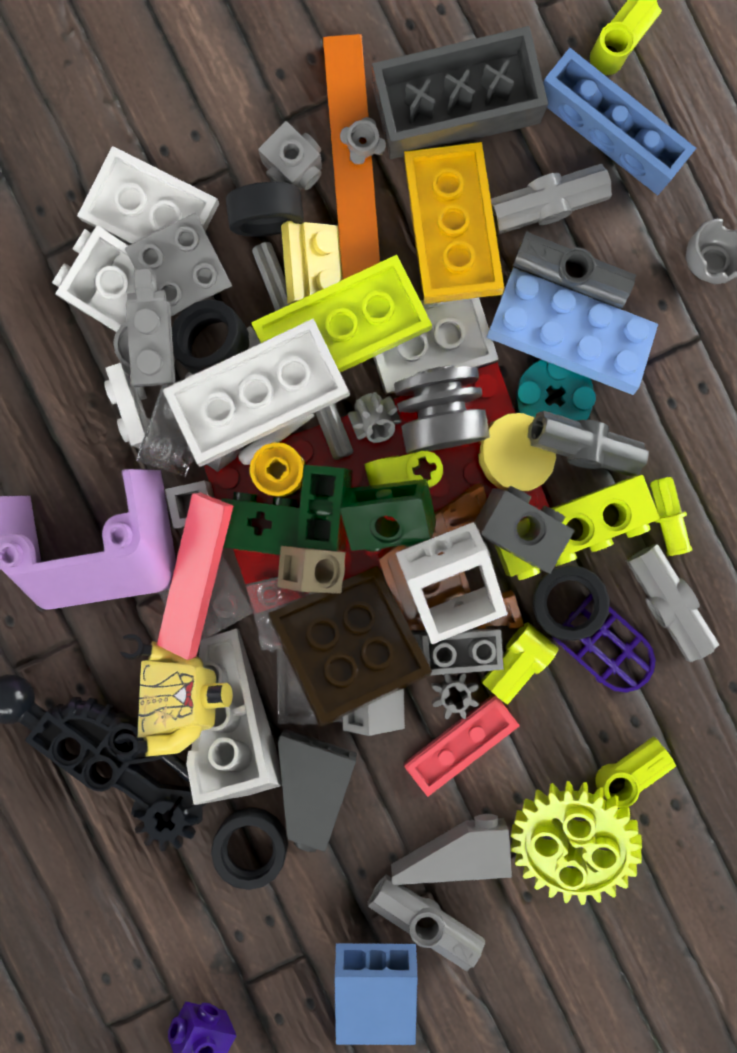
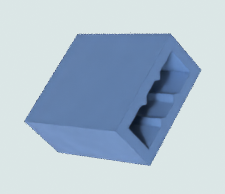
(375, 994)

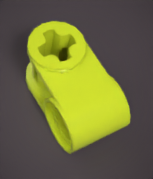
(402, 468)

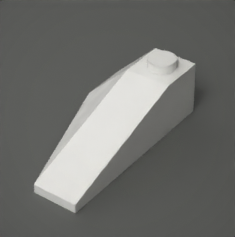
(239, 750)

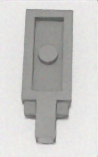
(149, 333)

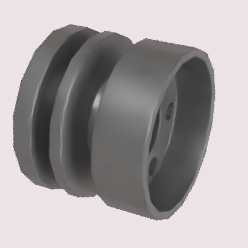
(441, 409)

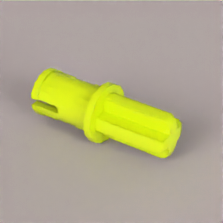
(670, 516)

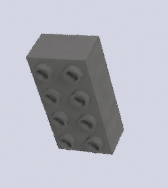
(459, 92)

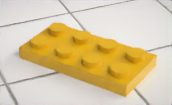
(453, 223)

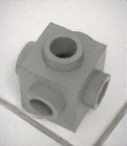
(291, 157)

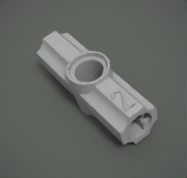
(551, 198)
(672, 603)
(446, 936)

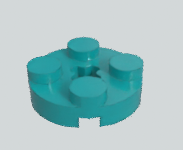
(532, 392)

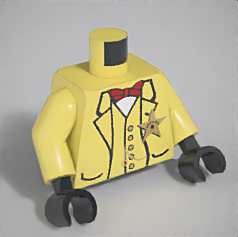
(174, 701)

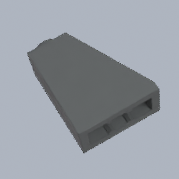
(313, 787)

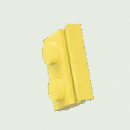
(310, 258)

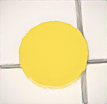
(510, 458)

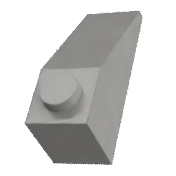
(466, 852)

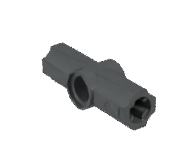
(597, 280)
(587, 444)

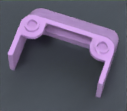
(135, 559)

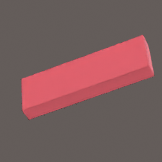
(461, 745)

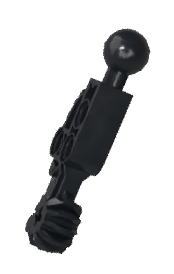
(96, 730)

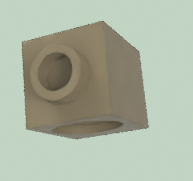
(311, 570)

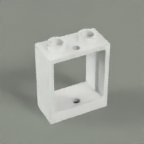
(463, 551)

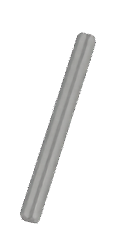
(276, 287)

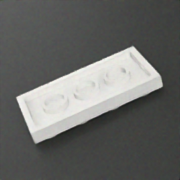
(256, 392)

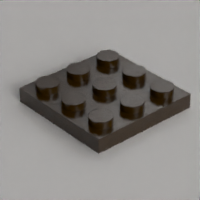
(349, 646)

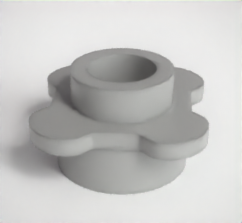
(360, 129)

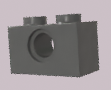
(546, 534)

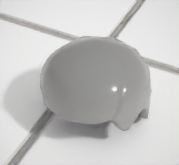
(713, 253)

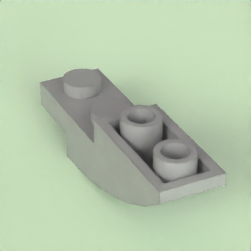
(464, 652)

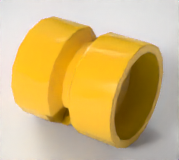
(277, 470)

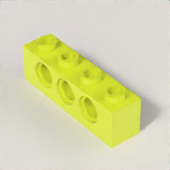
(635, 513)

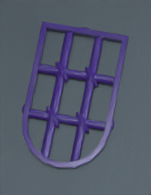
(613, 664)

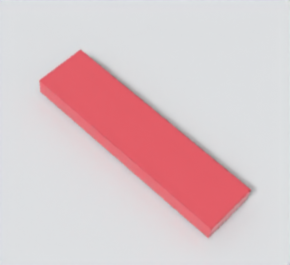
(194, 575)

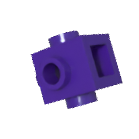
(201, 1030)

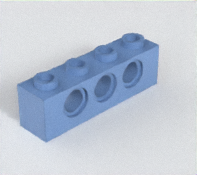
(615, 122)

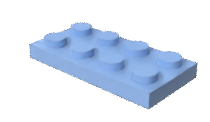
(573, 331)

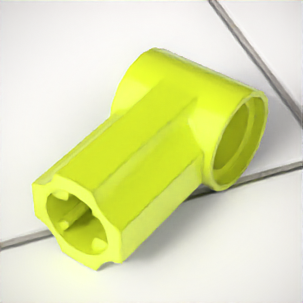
(623, 34)
(526, 654)
(638, 768)

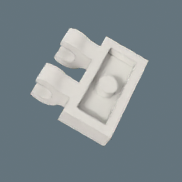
(128, 398)

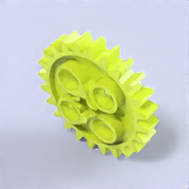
(603, 827)

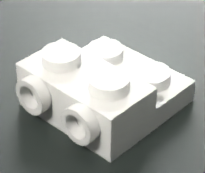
(98, 278)

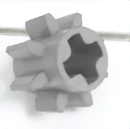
(374, 417)
(465, 696)

